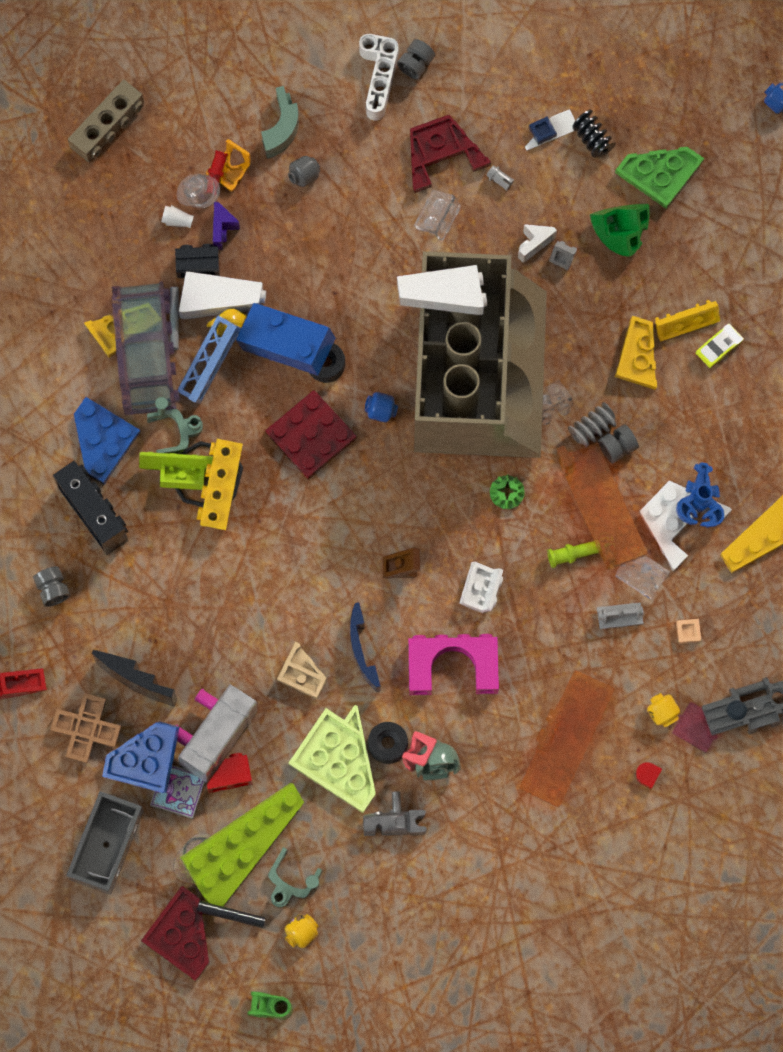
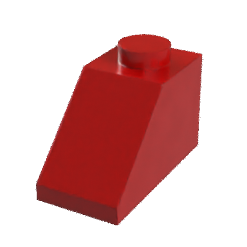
(231, 774)

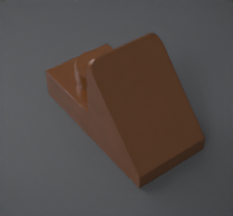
(402, 564)

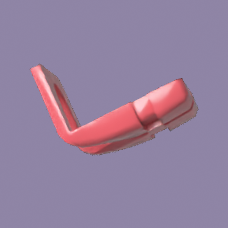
(418, 741)

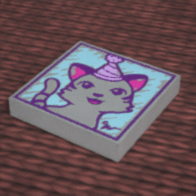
(182, 793)

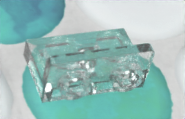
(438, 214)

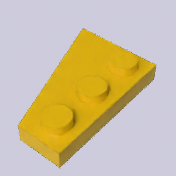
(103, 333)

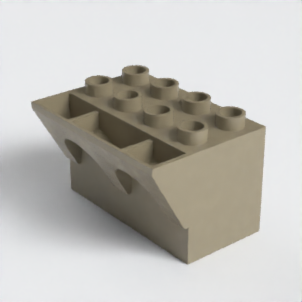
(482, 372)

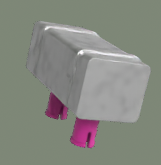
(217, 732)

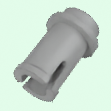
(499, 177)

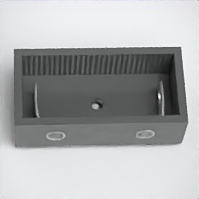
(111, 822)

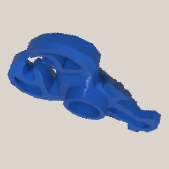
(701, 499)

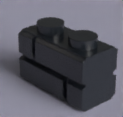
(197, 260)

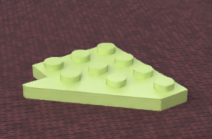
(338, 758)

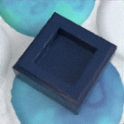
(542, 130)

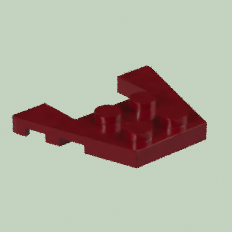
(438, 142)

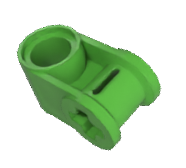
(268, 1005)

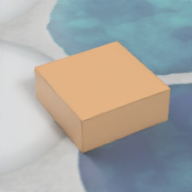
(688, 631)

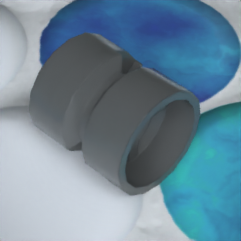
(416, 58)
(619, 443)
(52, 588)

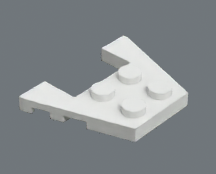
(664, 522)

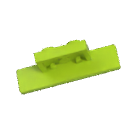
(177, 469)

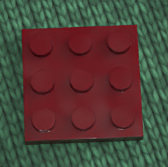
(310, 434)

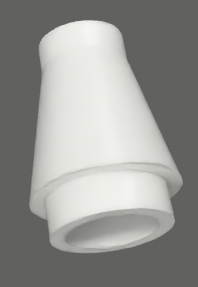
(175, 217)

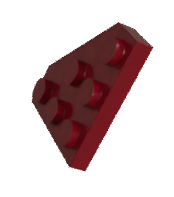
(180, 935)

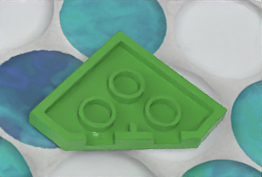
(660, 172)

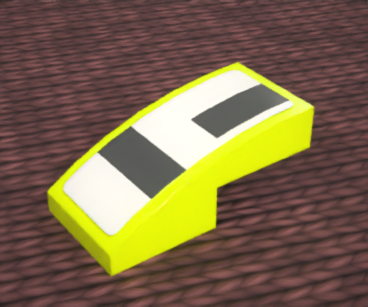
(719, 345)

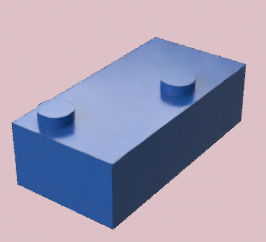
(285, 339)

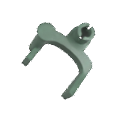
(184, 425)
(286, 890)

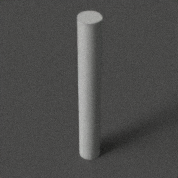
(174, 316)

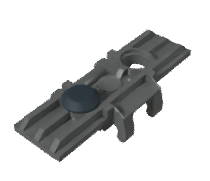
(754, 713)

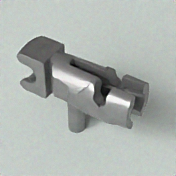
(395, 821)

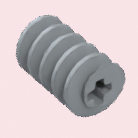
(593, 424)

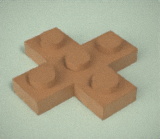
(86, 728)

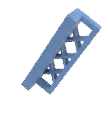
(213, 362)

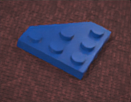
(102, 439)
(145, 758)

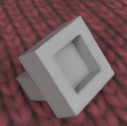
(563, 255)

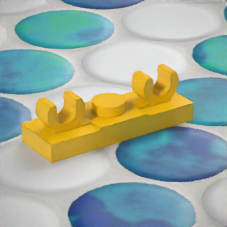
(687, 320)

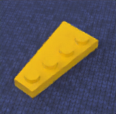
(757, 540)

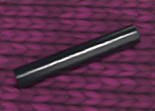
(230, 914)

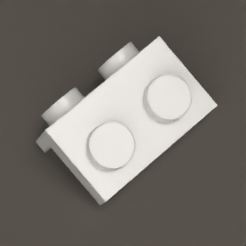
(481, 587)

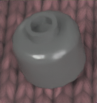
(304, 171)

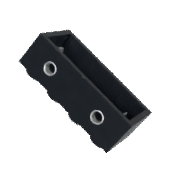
(90, 507)

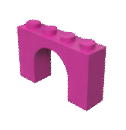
(480, 650)

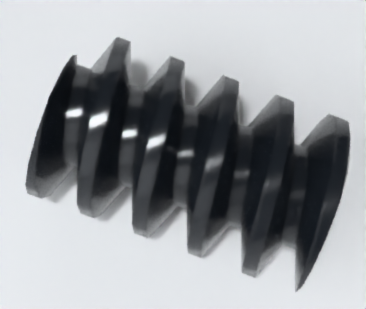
(592, 135)

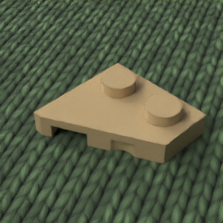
(302, 673)

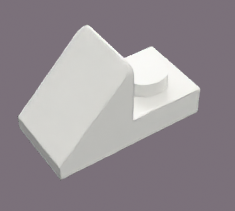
(539, 238)

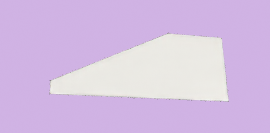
(562, 124)

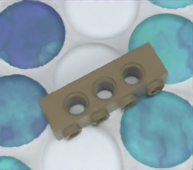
(122, 95)

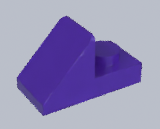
(221, 223)

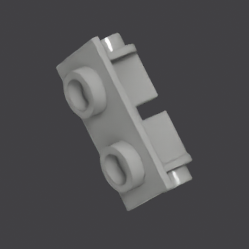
(620, 615)

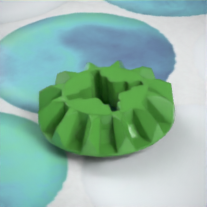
(499, 497)

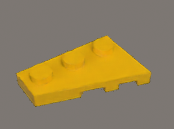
(637, 354)

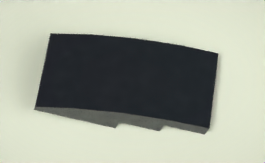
(128, 673)

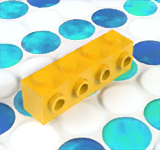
(221, 483)

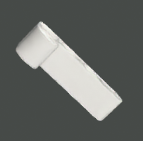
(379, 78)

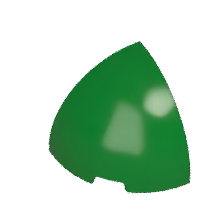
(621, 227)

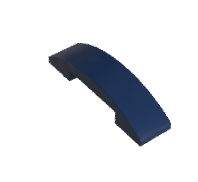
(369, 673)

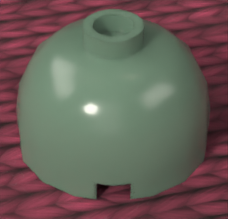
(441, 761)

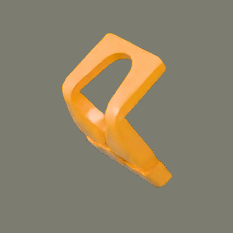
(234, 173)

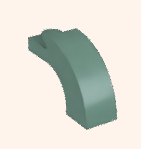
(283, 133)

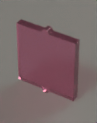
(694, 728)

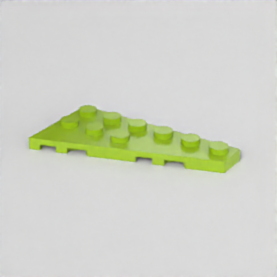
(231, 853)

